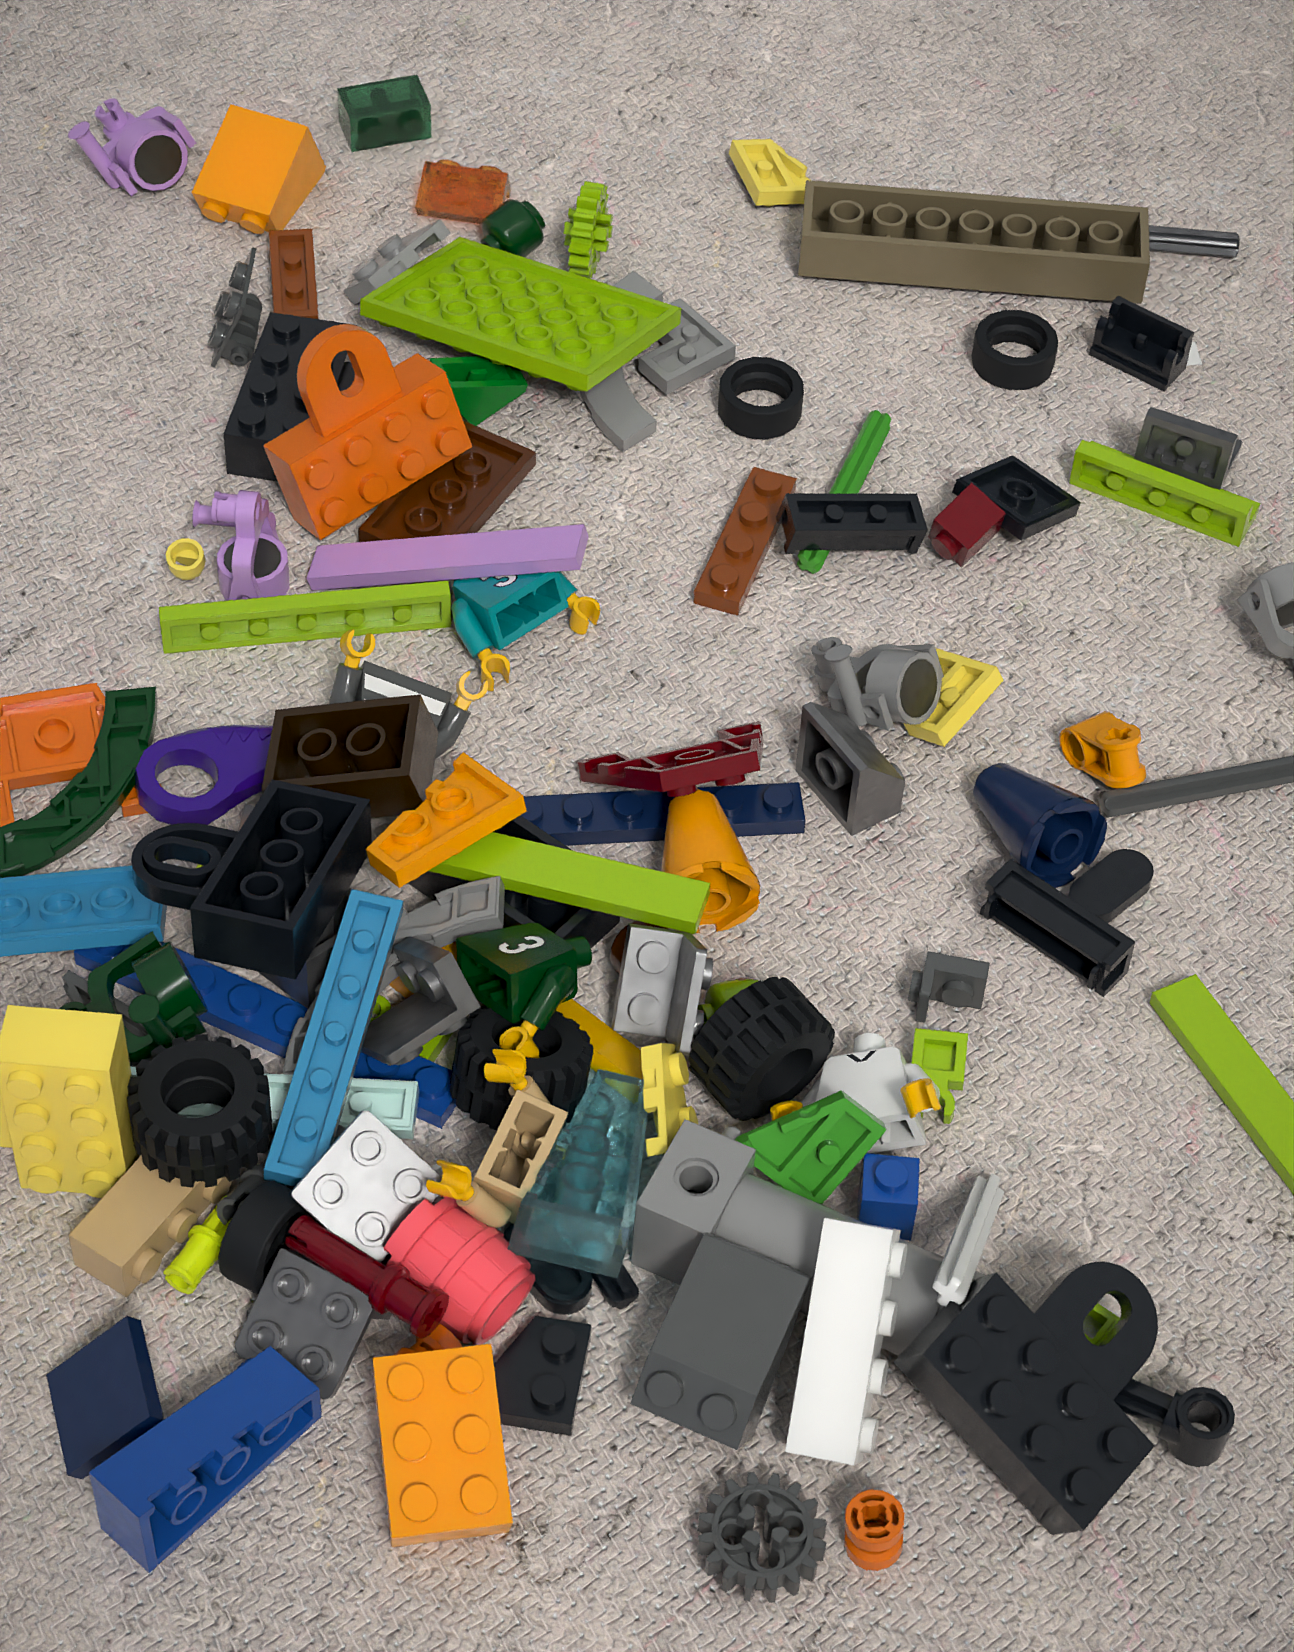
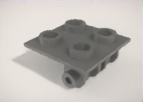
(239, 317)

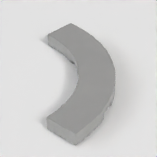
(611, 401)
(454, 914)

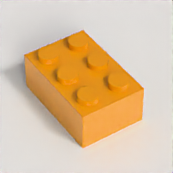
(441, 1445)

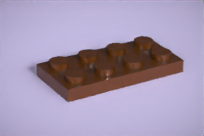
(457, 494)

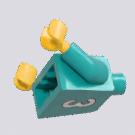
(504, 608)

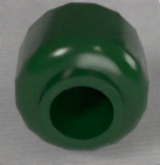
(514, 228)

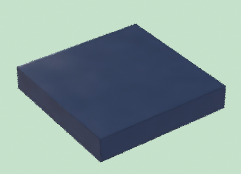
(104, 1397)

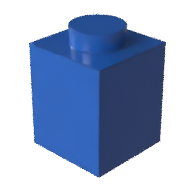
(889, 1192)

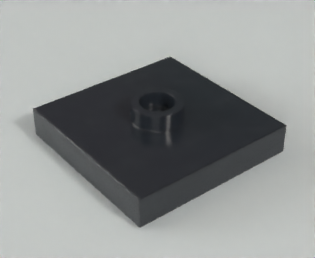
(1023, 494)

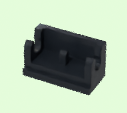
(1142, 344)

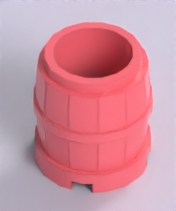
(465, 1260)

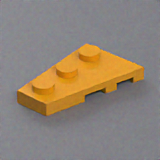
(448, 821)

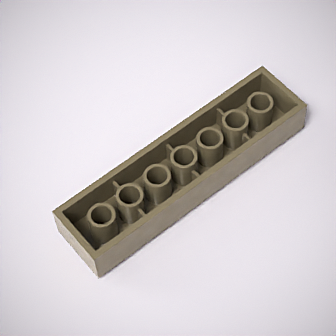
(974, 241)

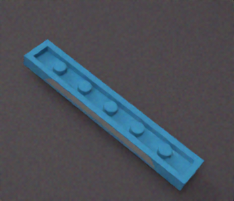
(334, 1036)

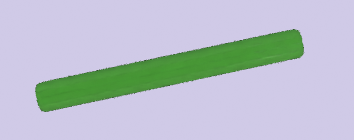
(852, 474)

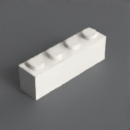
(844, 1341)

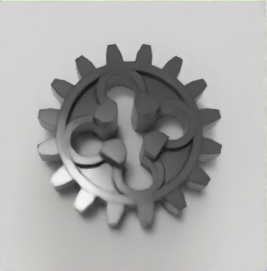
(787, 1555)

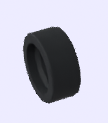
(1010, 371)
(760, 421)
(258, 1234)

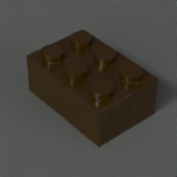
(357, 749)

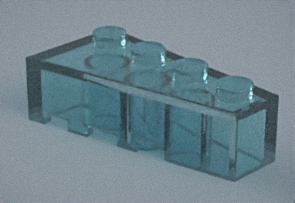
(589, 1186)

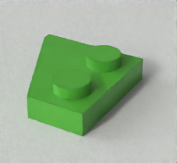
(815, 1145)

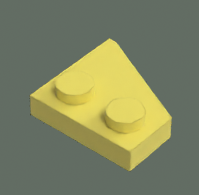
(769, 172)
(963, 691)
(664, 1094)

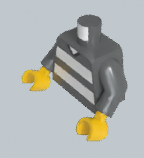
(377, 682)

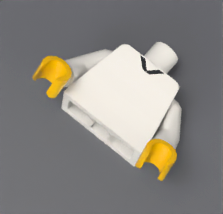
(882, 1085)

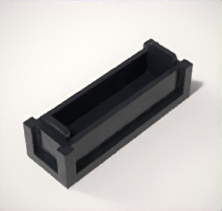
(851, 522)
(1058, 927)

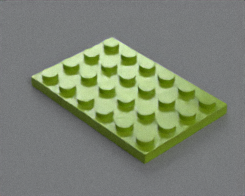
(521, 313)

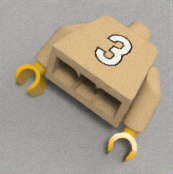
(516, 1152)

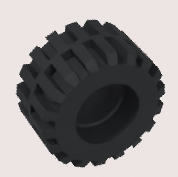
(761, 1048)
(558, 1072)
(208, 1145)

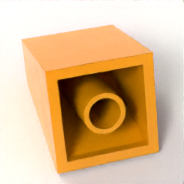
(258, 171)

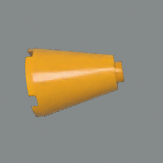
(705, 848)

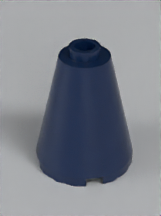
(1040, 822)

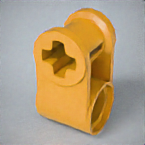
(1105, 750)

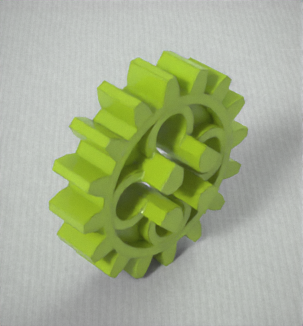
(588, 229)

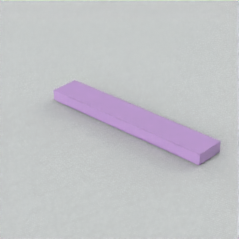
(448, 557)

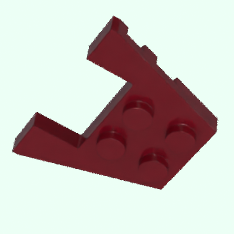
(680, 770)

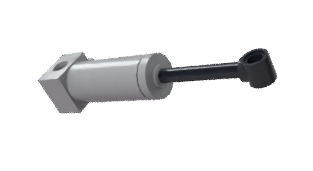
(711, 1188)

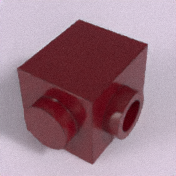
(965, 525)

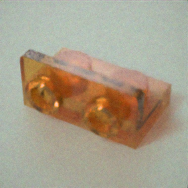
(460, 191)

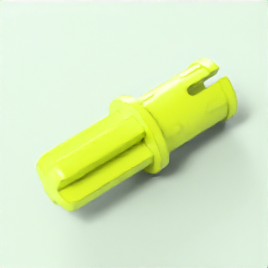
(197, 1255)

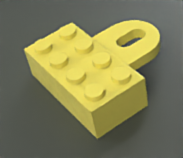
(65, 1099)

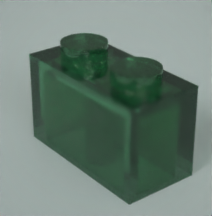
(384, 113)

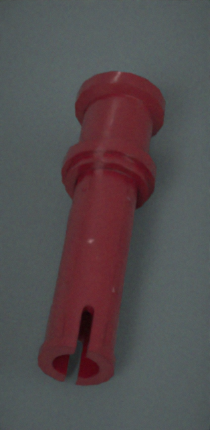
(386, 1286)

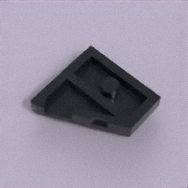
(543, 1375)

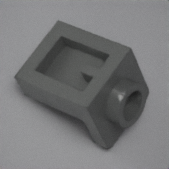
(948, 980)

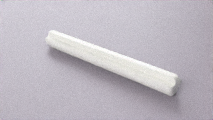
(968, 1240)

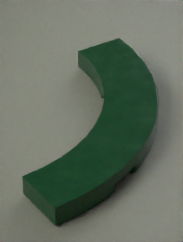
(90, 795)

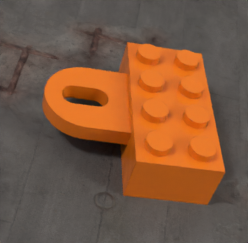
(366, 438)

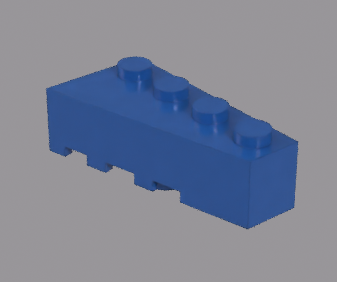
(202, 1456)

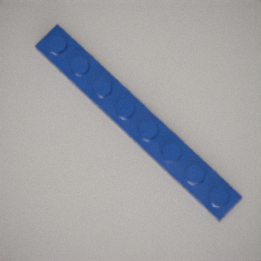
(269, 1021)

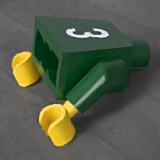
(522, 976)

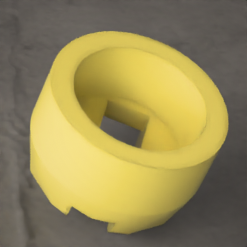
(188, 553)

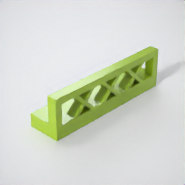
(1162, 493)

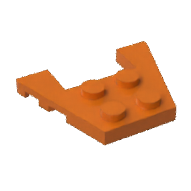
(50, 740)

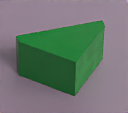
(481, 385)

